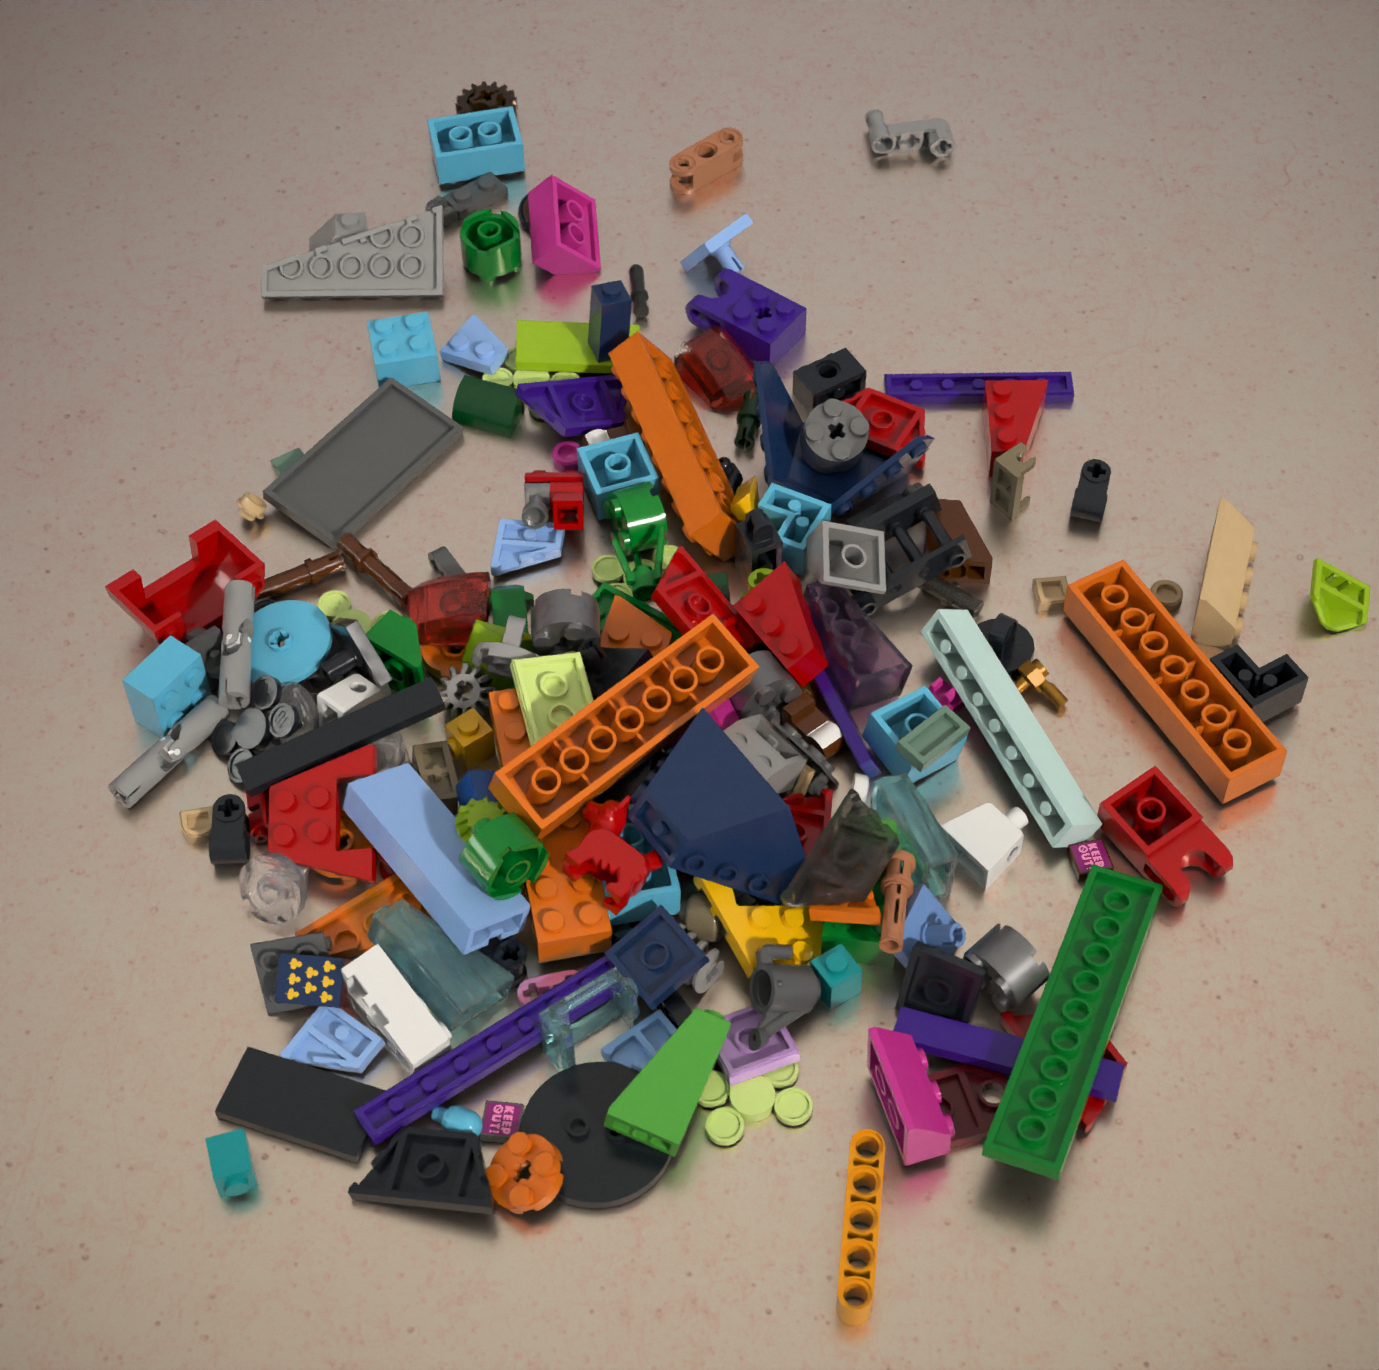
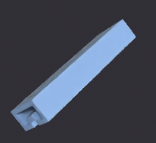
(423, 848)

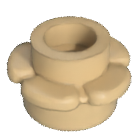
(251, 506)

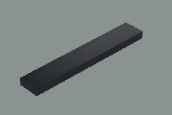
(341, 736)

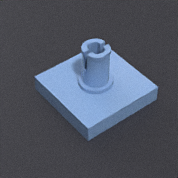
(719, 247)

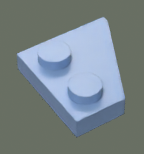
(475, 348)
(522, 546)
(334, 1042)
(640, 1042)

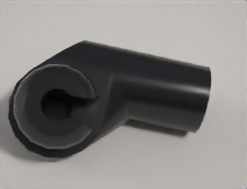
(732, 473)

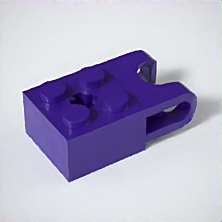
(754, 316)

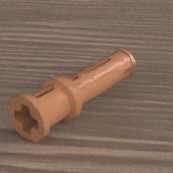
(896, 888)

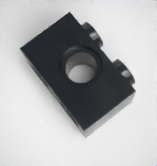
(833, 377)

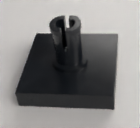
(356, 654)
(610, 665)
(941, 984)

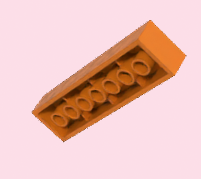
(678, 444)
(1174, 681)
(623, 727)
(563, 913)

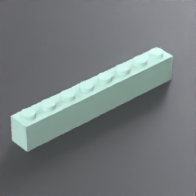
(1010, 728)

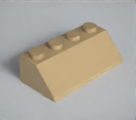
(1224, 579)

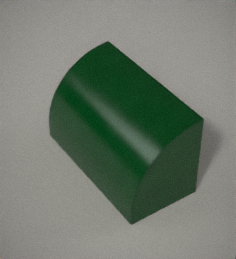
(487, 406)

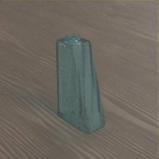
(919, 831)
(447, 981)

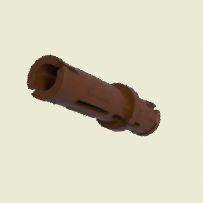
(367, 561)
(303, 574)

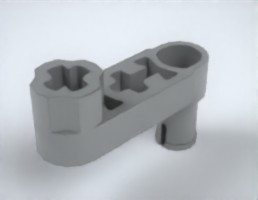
(925, 134)

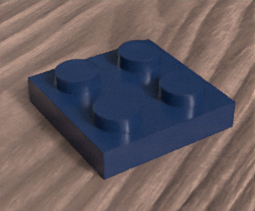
(657, 956)

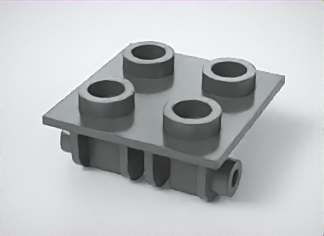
(816, 760)
(267, 957)

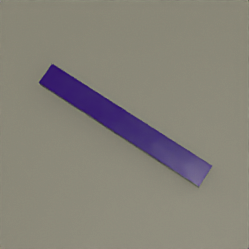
(472, 1059)

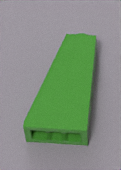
(668, 1089)

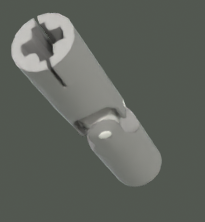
(236, 645)
(182, 738)

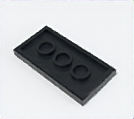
(297, 1103)

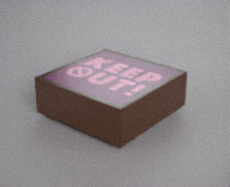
(1085, 854)

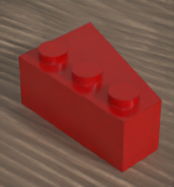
(1011, 415)
(784, 623)

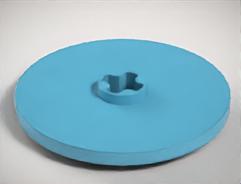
(305, 637)

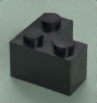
(1264, 689)

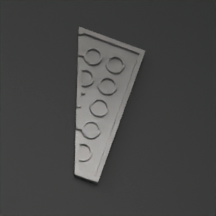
(377, 263)

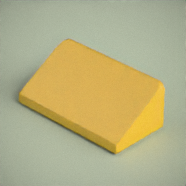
(745, 499)

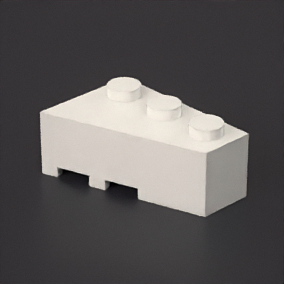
(394, 1011)

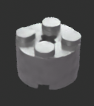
(837, 420)
(563, 622)
(767, 691)
(1010, 966)

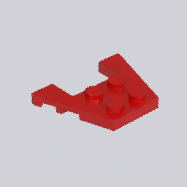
(307, 817)

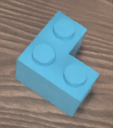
(794, 520)

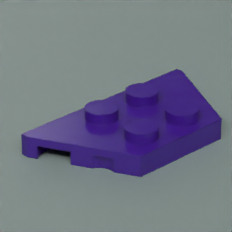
(576, 404)

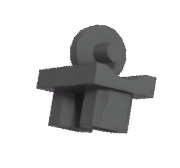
(209, 646)

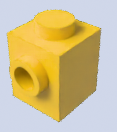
(470, 739)

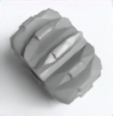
(455, 689)

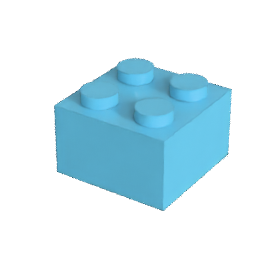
(404, 349)
(615, 466)
(166, 686)
(895, 721)

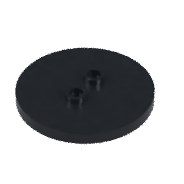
(598, 1163)

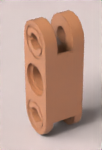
(706, 160)

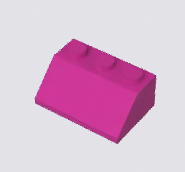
(563, 228)
(908, 1095)

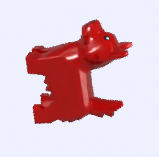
(609, 855)

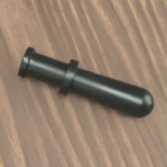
(639, 294)

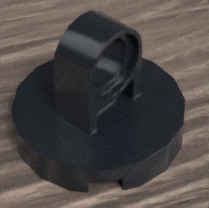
(1009, 642)

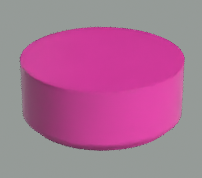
(565, 456)

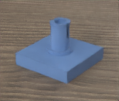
(929, 924)

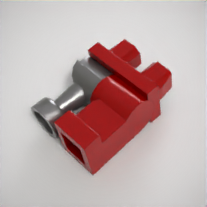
(557, 492)

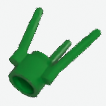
(642, 578)

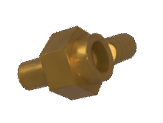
(1034, 675)

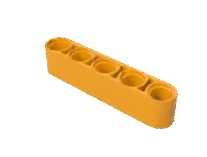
(855, 1242)

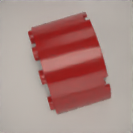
(193, 591)

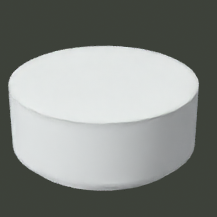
(860, 784)

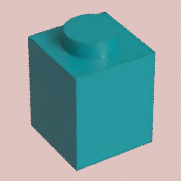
(838, 976)
(231, 1163)

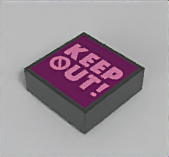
(500, 1120)

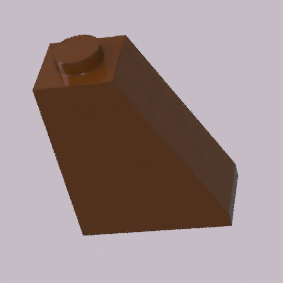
(958, 523)

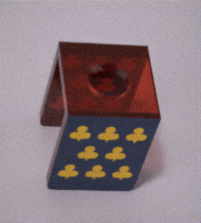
(311, 980)

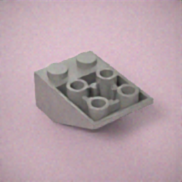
(768, 751)

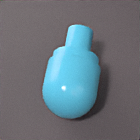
(458, 1119)

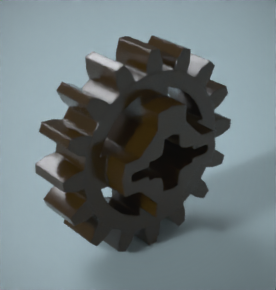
(485, 98)

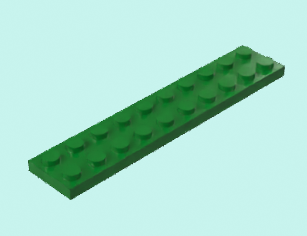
(1072, 1023)

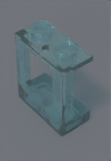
(560, 1036)

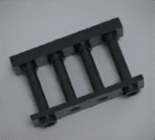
(894, 521)

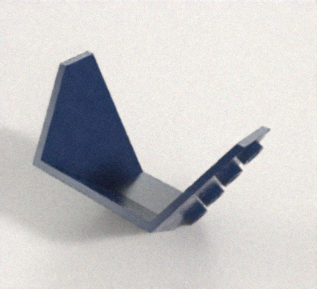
(786, 463)
(718, 815)

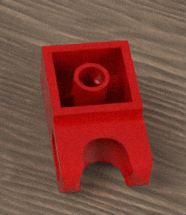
(1162, 834)

